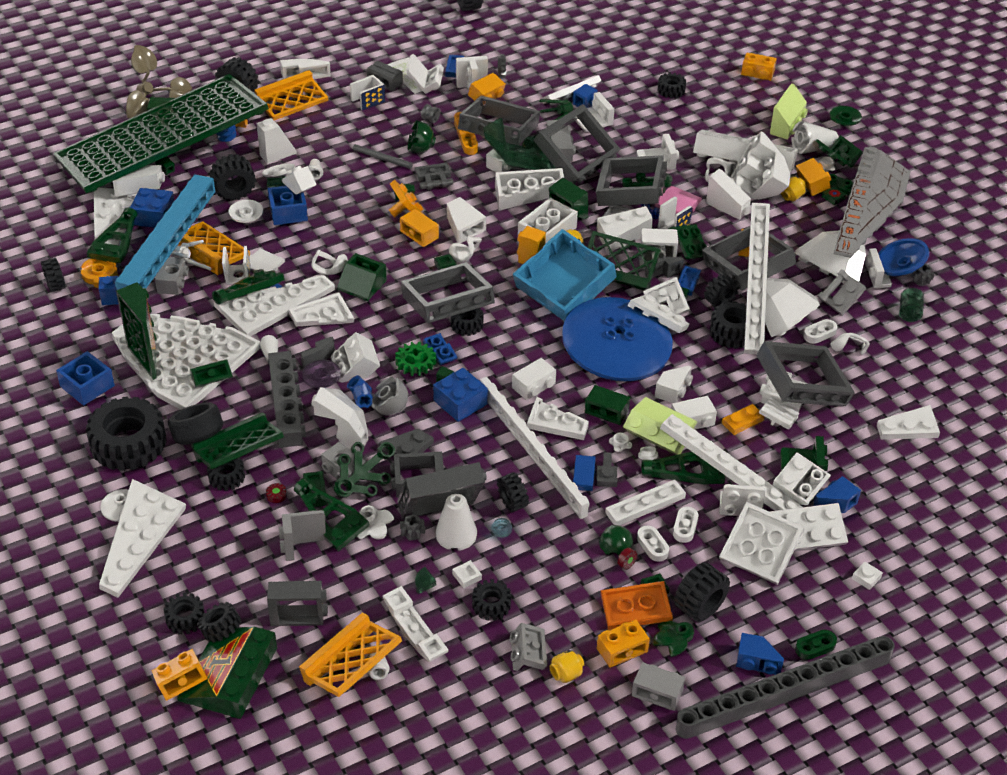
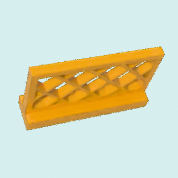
(286, 88)
(203, 252)
(341, 647)

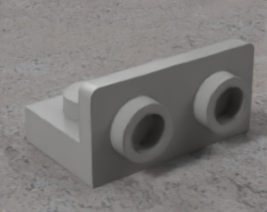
(528, 647)

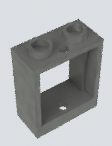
(413, 461)
(296, 614)

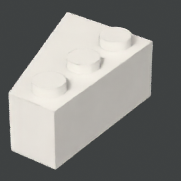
(624, 225)

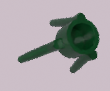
(563, 108)

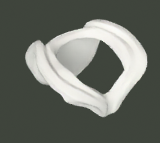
(729, 166)
(461, 252)
(338, 264)
(839, 343)

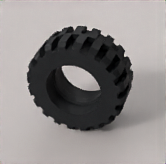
(131, 450)

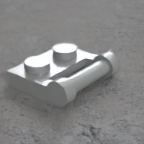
(845, 296)

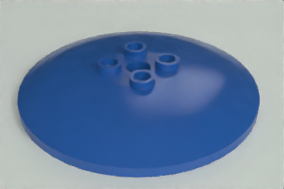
(596, 346)

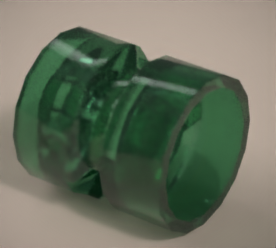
(911, 304)

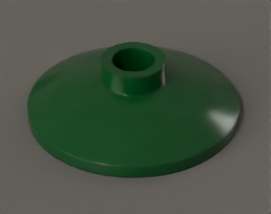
(845, 115)

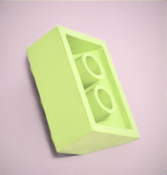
(788, 113)
(646, 421)

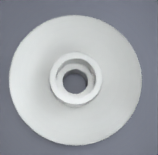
(278, 170)
(245, 211)
(113, 504)

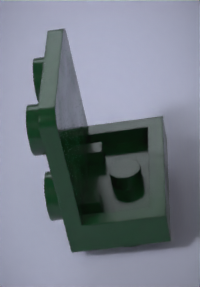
(843, 150)
(690, 241)
(816, 455)

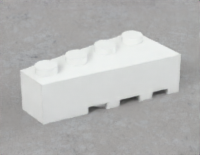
(524, 187)

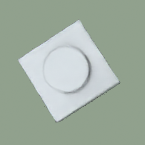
(467, 574)
(867, 575)

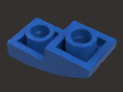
(443, 351)

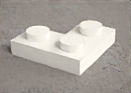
(672, 293)

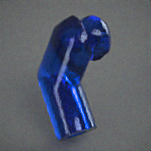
(654, 213)

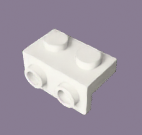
(876, 270)

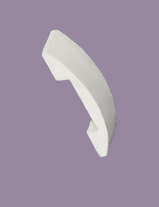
(413, 626)

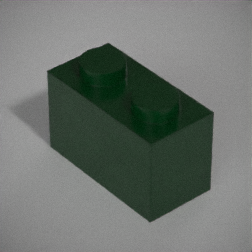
(607, 404)

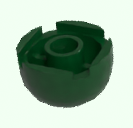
(421, 138)

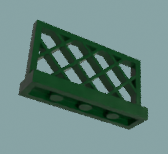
(622, 277)
(240, 438)

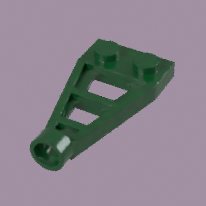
(114, 253)
(258, 280)
(657, 469)
(343, 531)

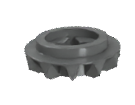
(502, 66)

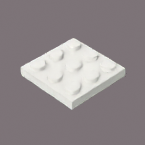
(762, 543)

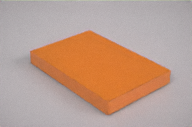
(641, 602)

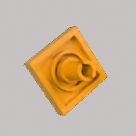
(406, 200)

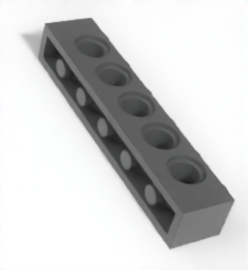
(285, 398)

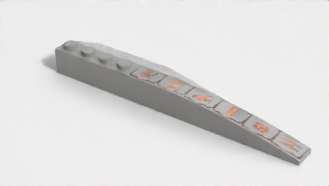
(873, 198)

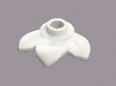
(377, 521)

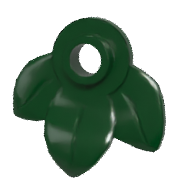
(673, 637)

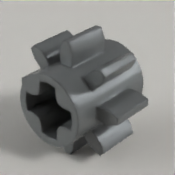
(923, 275)
(412, 527)

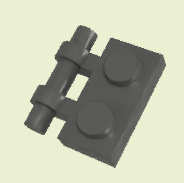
(433, 172)

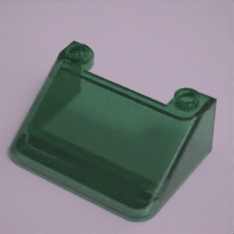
(525, 157)

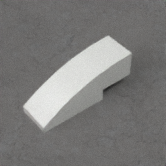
(296, 66)

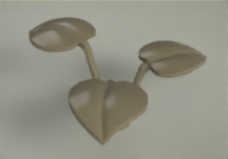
(143, 61)

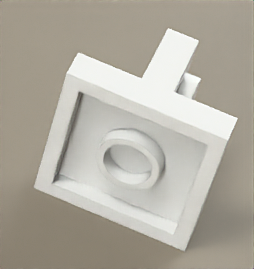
(470, 70)

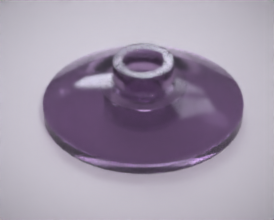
(321, 373)

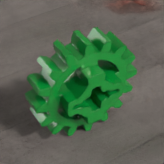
(415, 358)

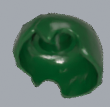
(615, 539)

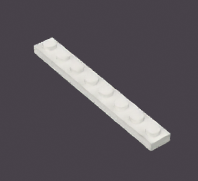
(725, 462)

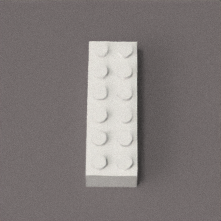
(733, 147)

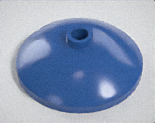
(903, 256)

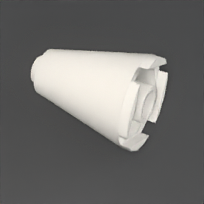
(808, 133)
(456, 524)

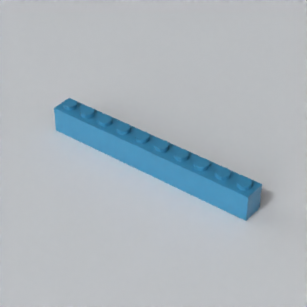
(167, 233)

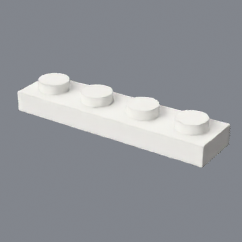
(566, 93)
(645, 503)

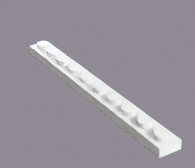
(757, 278)
(536, 450)

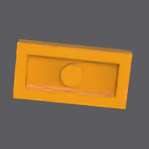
(742, 419)

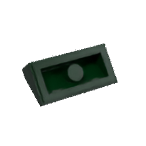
(211, 373)

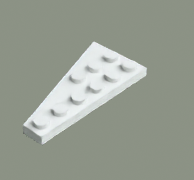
(108, 209)
(267, 306)
(141, 528)

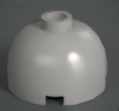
(390, 397)

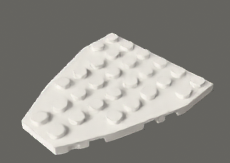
(183, 346)

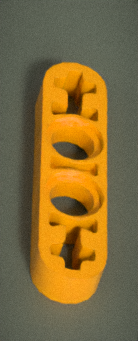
(465, 142)

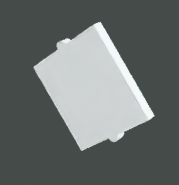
(265, 260)

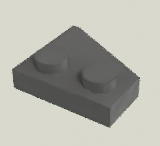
(410, 442)

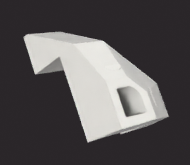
(761, 169)
(821, 250)
(786, 305)
(347, 415)

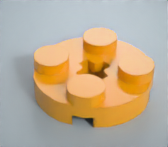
(94, 268)

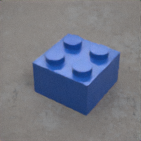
(151, 206)
(287, 206)
(85, 378)
(460, 394)

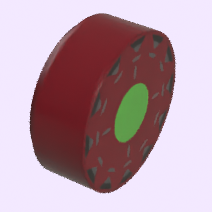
(276, 493)
(627, 558)

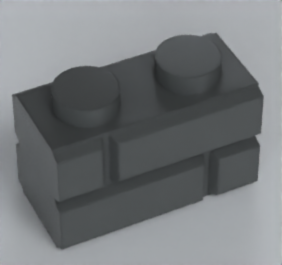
(386, 74)

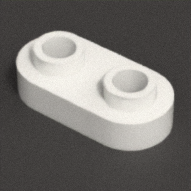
(820, 331)
(685, 524)
(655, 545)

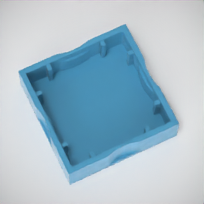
(564, 274)

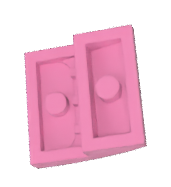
(684, 199)

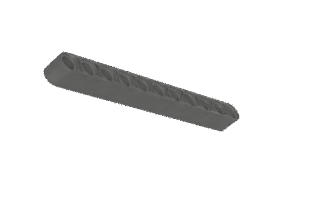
(784, 687)

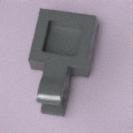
(607, 474)

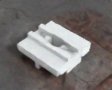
(779, 413)

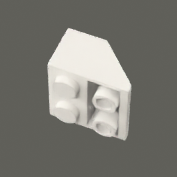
(356, 358)
(801, 479)

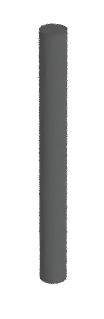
(382, 156)

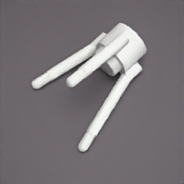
(183, 252)

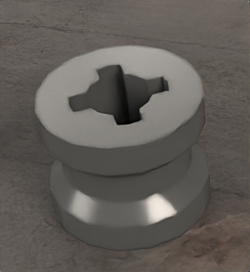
(430, 113)

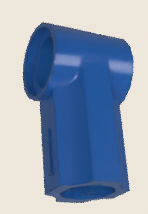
(361, 391)

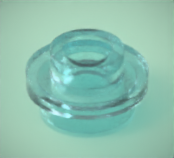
(501, 527)

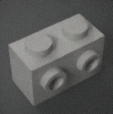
(658, 686)

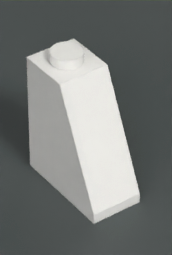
(273, 142)
(145, 177)
(727, 195)
(464, 220)

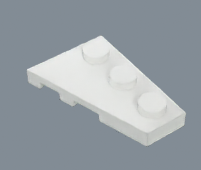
(322, 312)
(662, 312)
(551, 420)
(909, 425)

